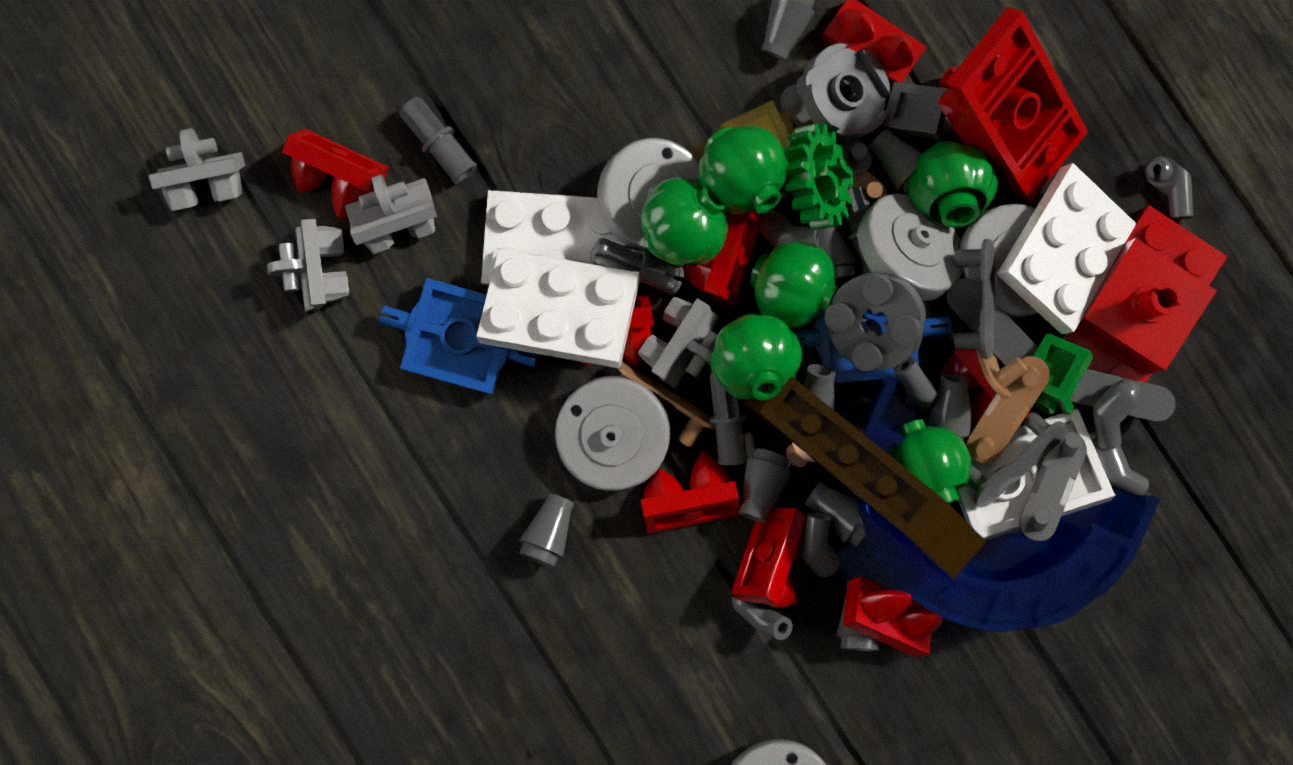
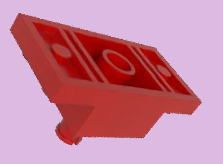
(1013, 105)
(1148, 299)

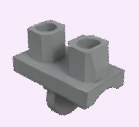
(178, 179)
(390, 210)
(312, 244)
(689, 346)

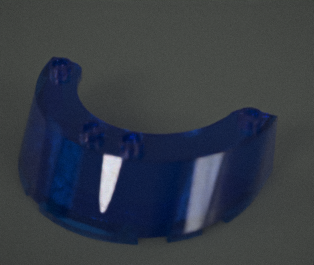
(1011, 578)

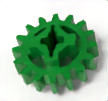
(818, 176)

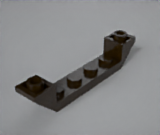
(872, 476)

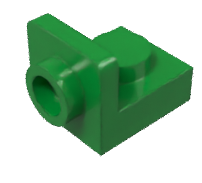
(1066, 368)

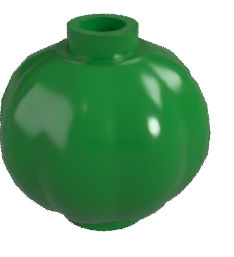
(743, 169)
(954, 181)
(683, 223)
(794, 283)
(755, 356)
(934, 457)

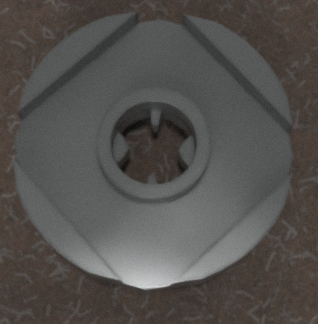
(823, 98)
(848, 319)

